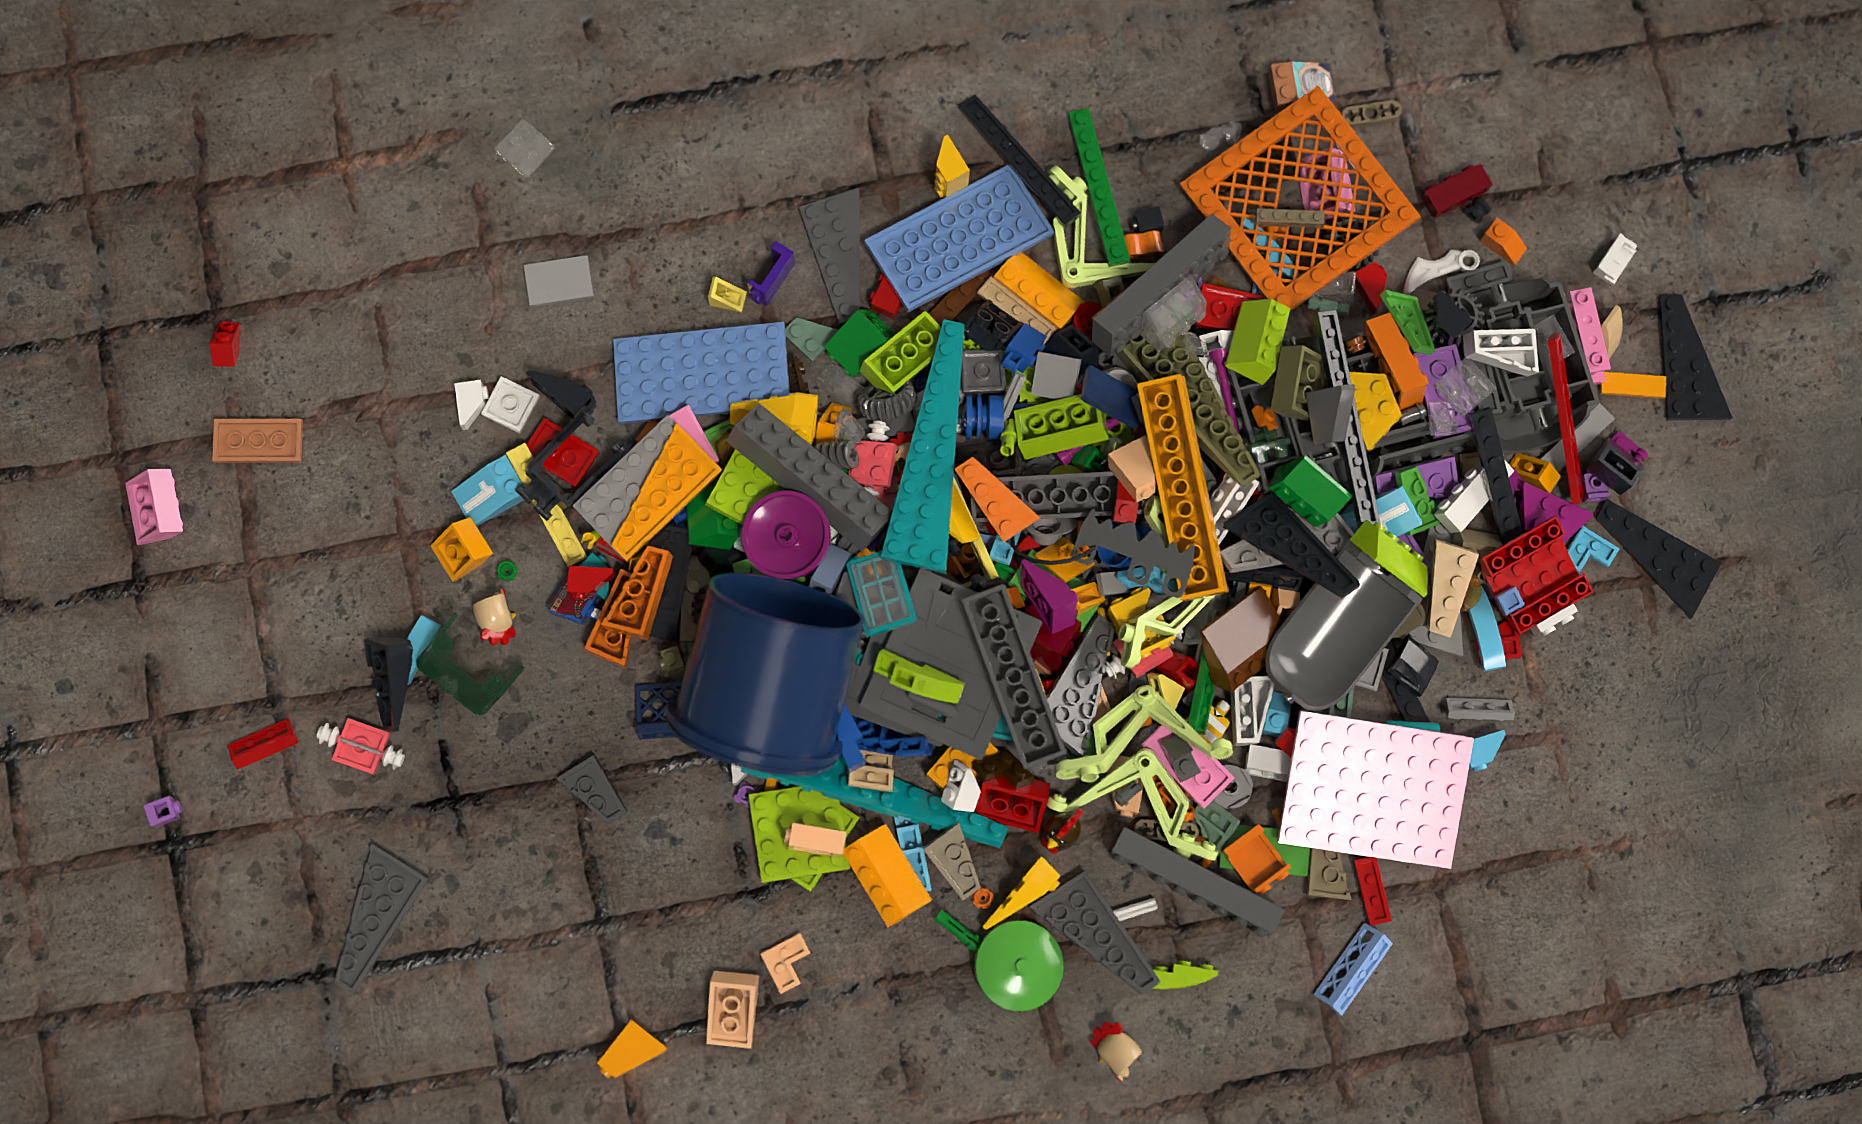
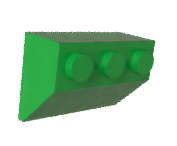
(1309, 490)
(708, 526)

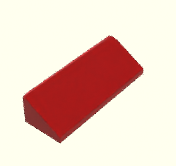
(262, 744)

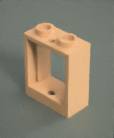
(815, 840)

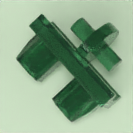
(1278, 444)

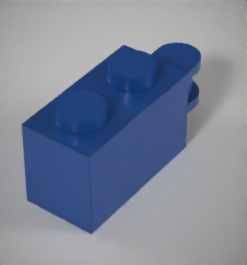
(1023, 349)

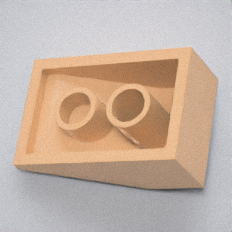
(732, 1009)

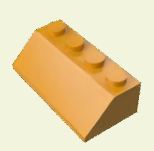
(1039, 290)
(886, 875)

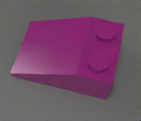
(1049, 597)

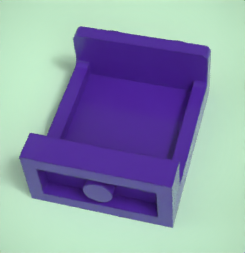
(784, 263)

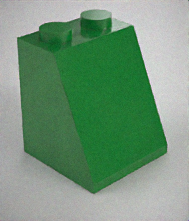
(858, 340)

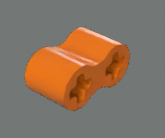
(1144, 245)

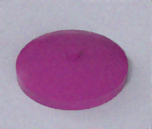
(786, 535)

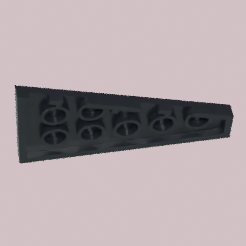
(1690, 379)

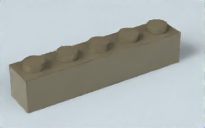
(1290, 218)

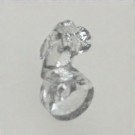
(1212, 138)

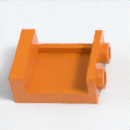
(1256, 861)

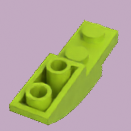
(918, 680)
(1183, 975)

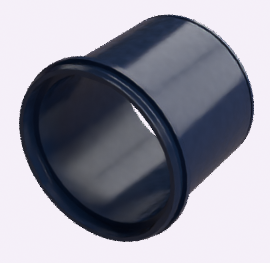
(767, 675)

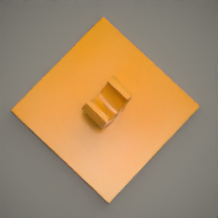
(1059, 551)

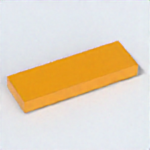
(1634, 385)

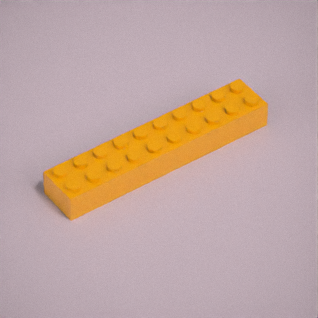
(1182, 482)

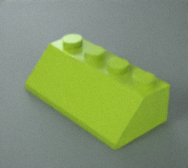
(1257, 339)
(903, 354)
(1058, 426)
(1392, 556)

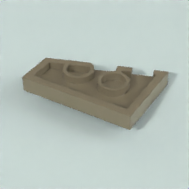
(1326, 875)

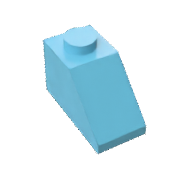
(1277, 715)
(1485, 749)

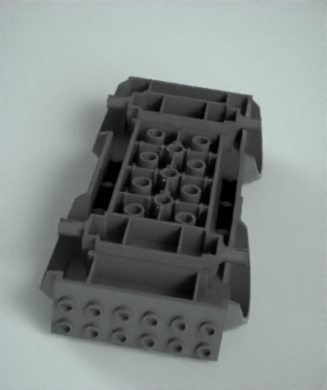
(1527, 403)

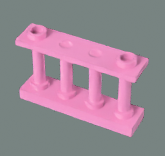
(1590, 332)

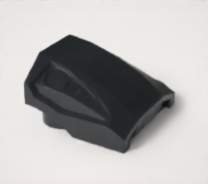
(991, 326)
(1413, 666)

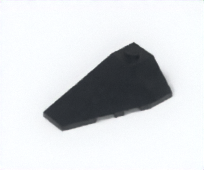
(391, 668)

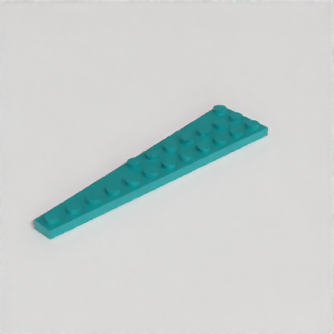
(923, 503)
(902, 801)

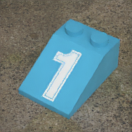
(489, 491)
(1394, 511)

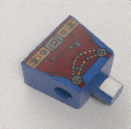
(573, 609)

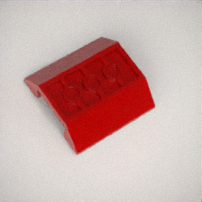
(1539, 570)

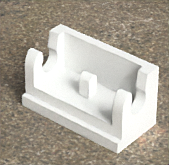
(1615, 259)
(1267, 763)

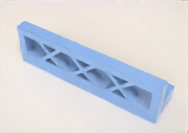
(1357, 970)

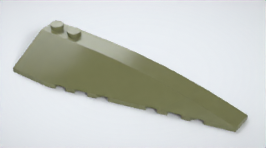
(1212, 424)

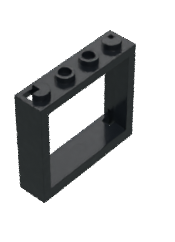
(1274, 576)

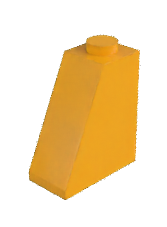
(629, 1051)

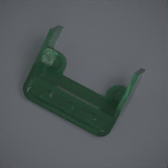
(454, 680)

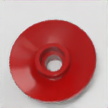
(1083, 316)

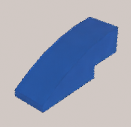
(850, 737)

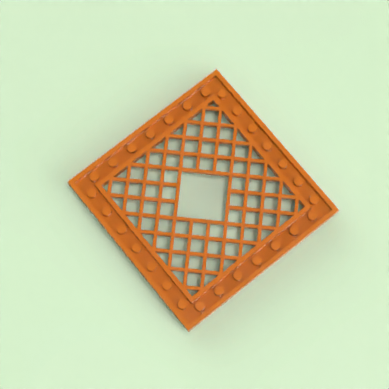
(1315, 104)

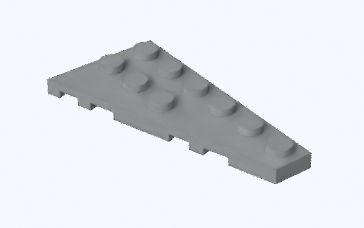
(611, 498)
(1245, 556)
(1421, 634)

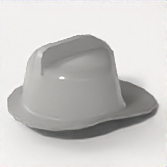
(1049, 531)

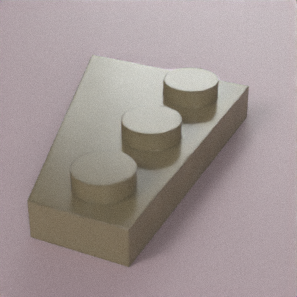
(954, 861)

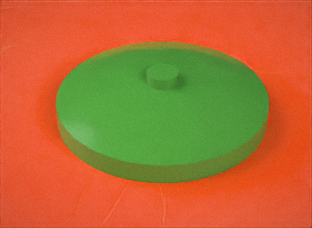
(1018, 965)

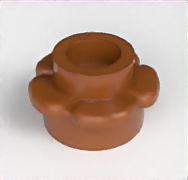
(1355, 343)

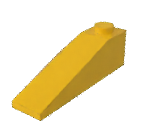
(795, 411)
(960, 522)
(1033, 886)

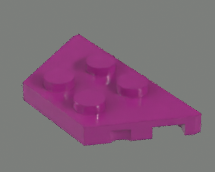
(1541, 506)

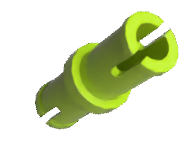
(1008, 437)

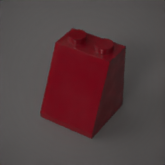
(1053, 649)

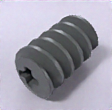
(841, 454)

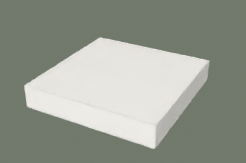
(510, 405)

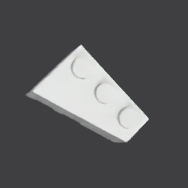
(1505, 349)
(1249, 709)

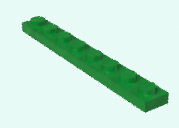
(1098, 187)

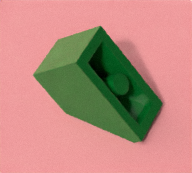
(1089, 460)

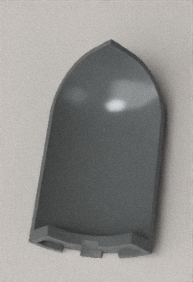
(1335, 639)

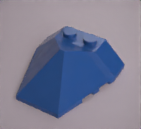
(890, 742)

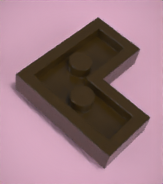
(1004, 765)

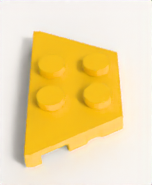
(1375, 405)

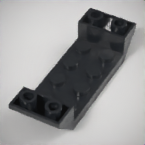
(672, 538)

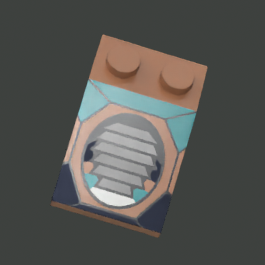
(1295, 79)

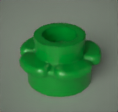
(513, 570)

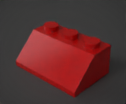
(1012, 806)

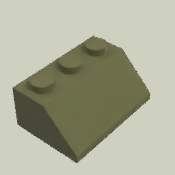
(1297, 373)

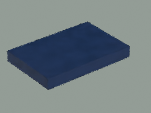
(1109, 396)

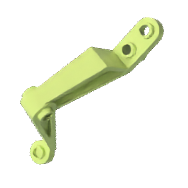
(1075, 271)
(1133, 632)
(1146, 704)
(1131, 770)

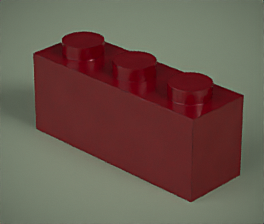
(1456, 190)

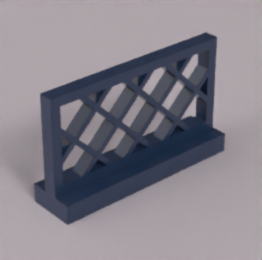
(653, 729)

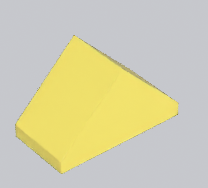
(726, 295)
(1166, 688)

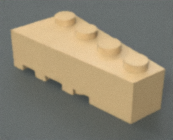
(1448, 585)

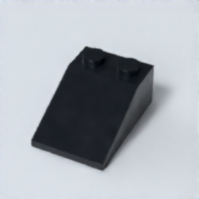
(562, 392)

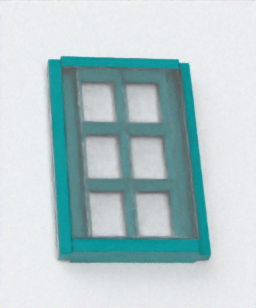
(881, 594)

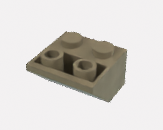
(1477, 541)

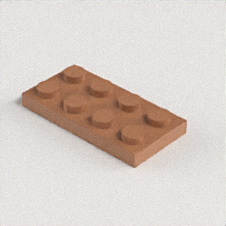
(257, 441)

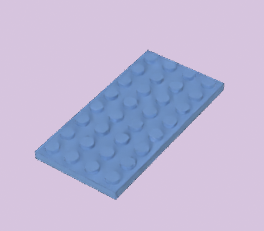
(958, 238)
(699, 370)

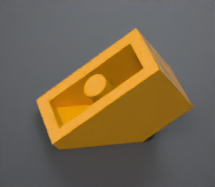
(826, 424)
(1535, 471)

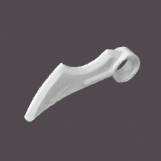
(1425, 270)

